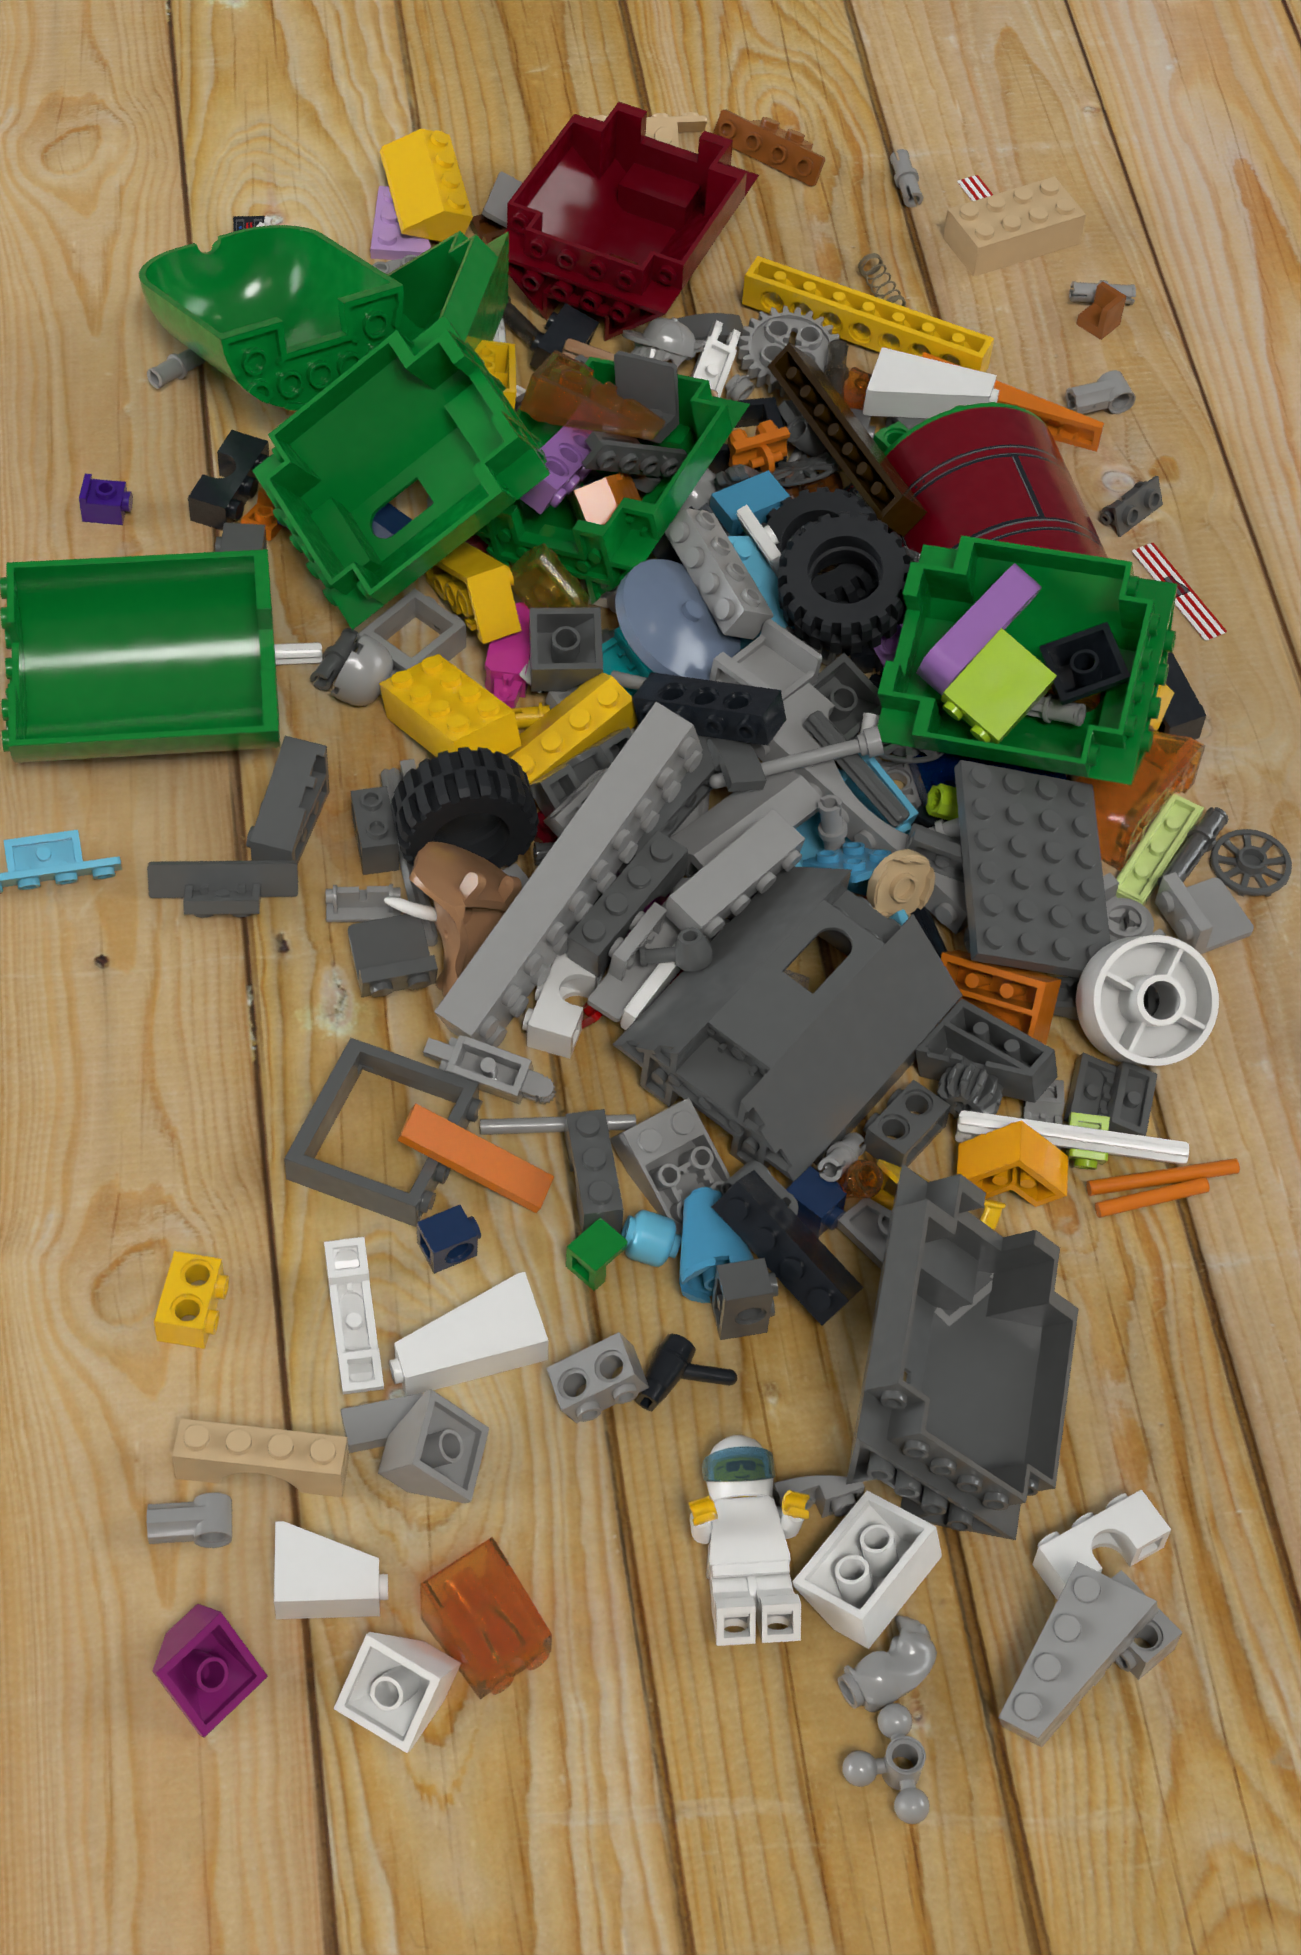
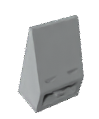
(671, 1158)

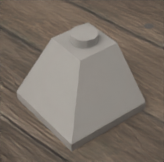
(435, 1450)

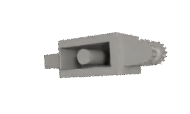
(493, 1068)

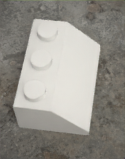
(869, 1568)

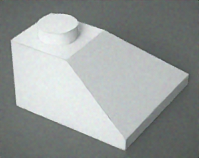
(396, 1687)

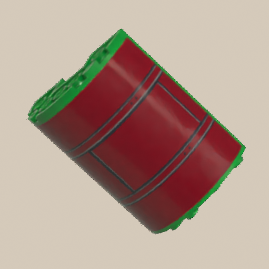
(992, 478)

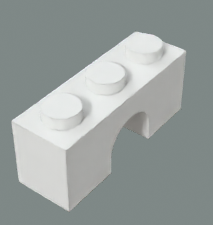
(554, 1022)
(1126, 1525)

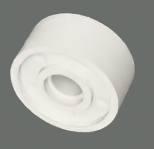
(1113, 1005)

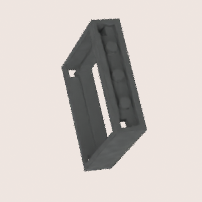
(356, 1189)

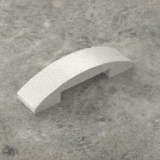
(353, 1316)

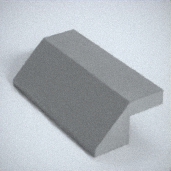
(734, 815)

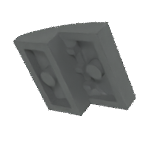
(1112, 1091)

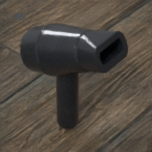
(671, 1364)

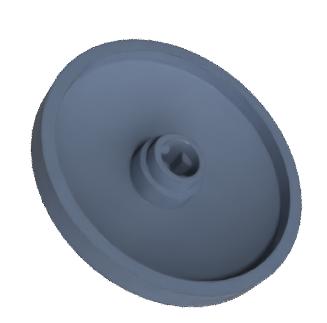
(669, 621)

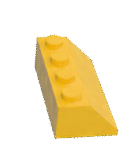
(426, 185)
(574, 725)

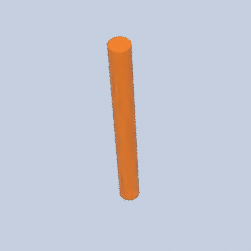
(1162, 1177)

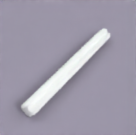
(1083, 1138)

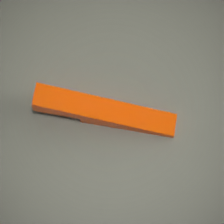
(1062, 422)

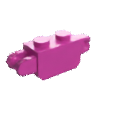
(506, 660)

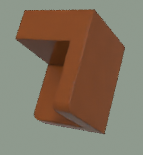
(1104, 313)

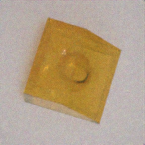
(545, 582)

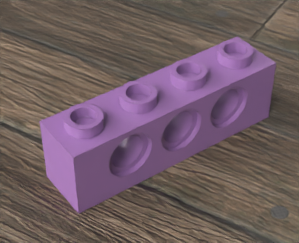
(564, 460)

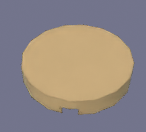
(901, 883)

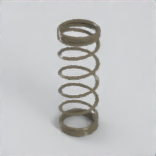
(873, 270)

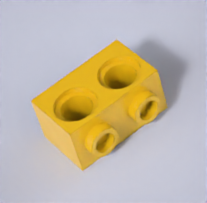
(183, 1299)

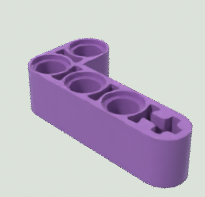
(977, 627)

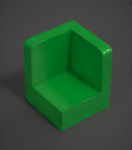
(593, 1251)

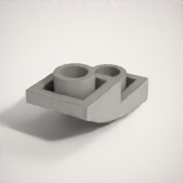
(825, 1491)

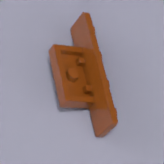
(772, 145)

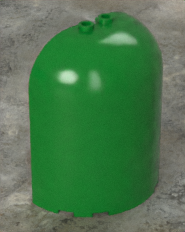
(274, 308)

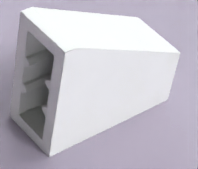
(323, 1577)

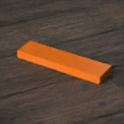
(475, 1158)

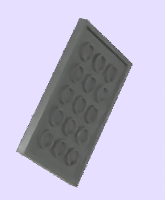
(1031, 869)

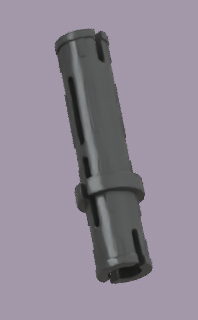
(1199, 841)

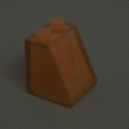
(485, 1619)

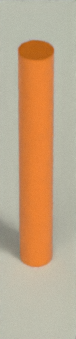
(1152, 1197)

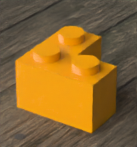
(1016, 1161)

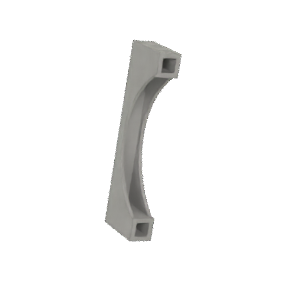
(948, 896)

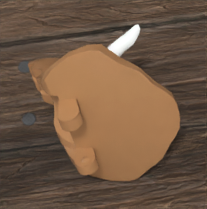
(467, 898)

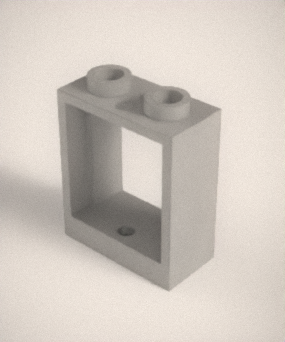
(426, 609)

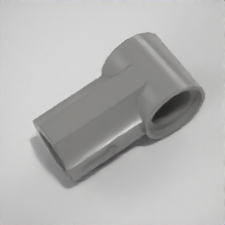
(1108, 392)
(203, 1521)

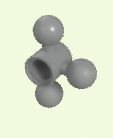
(861, 1768)

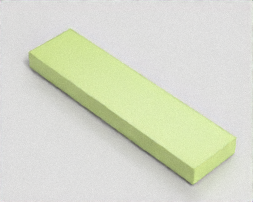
(1157, 849)

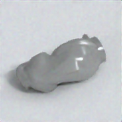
(892, 1674)

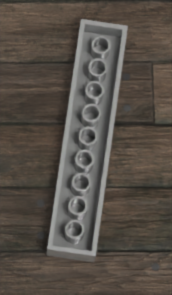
(572, 877)

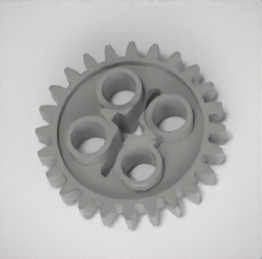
(771, 333)

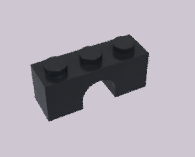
(223, 499)

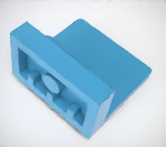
(853, 857)

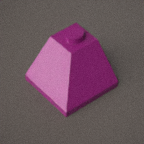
(206, 1668)

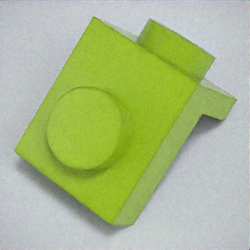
(1084, 1158)

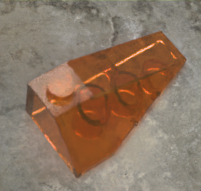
(569, 396)

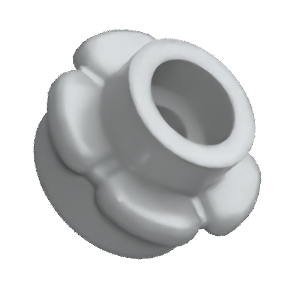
(739, 387)

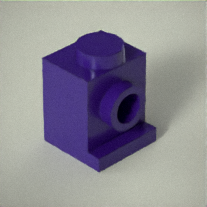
(104, 501)

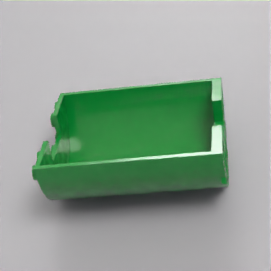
(139, 656)

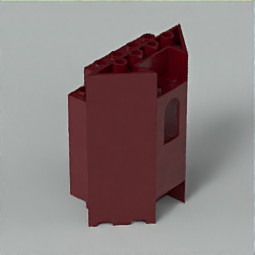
(619, 218)

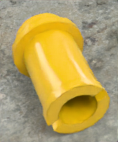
(529, 715)

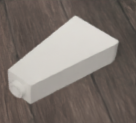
(923, 386)
(474, 1340)

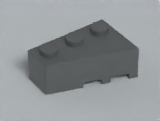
(291, 802)
(976, 1037)

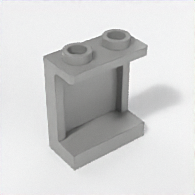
(770, 661)

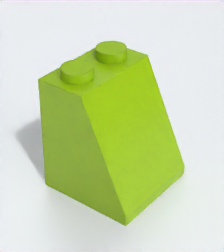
(997, 688)

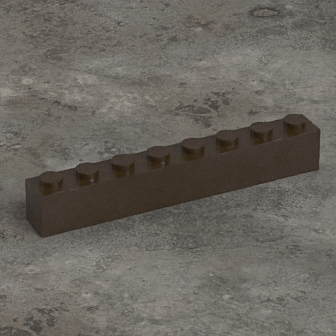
(847, 440)

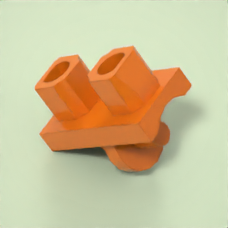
(761, 450)

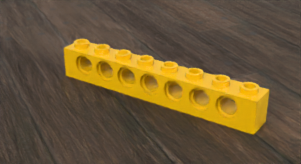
(863, 317)

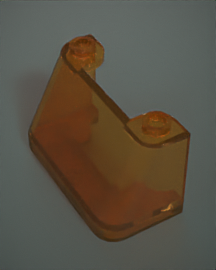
(1127, 809)

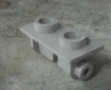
(357, 905)

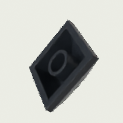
(1084, 663)

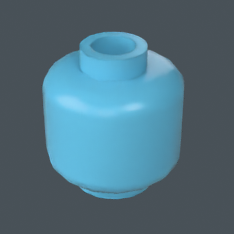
(650, 1238)

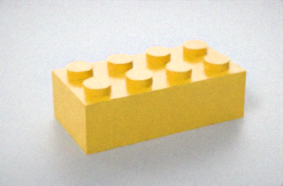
(448, 709)

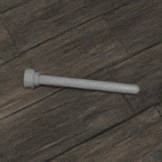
(866, 743)

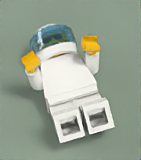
(748, 1543)

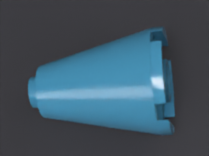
(705, 1244)

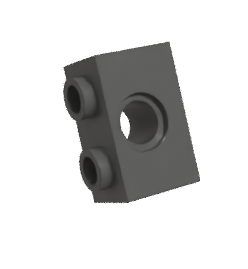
(743, 1298)

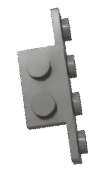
(625, 970)

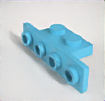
(51, 858)

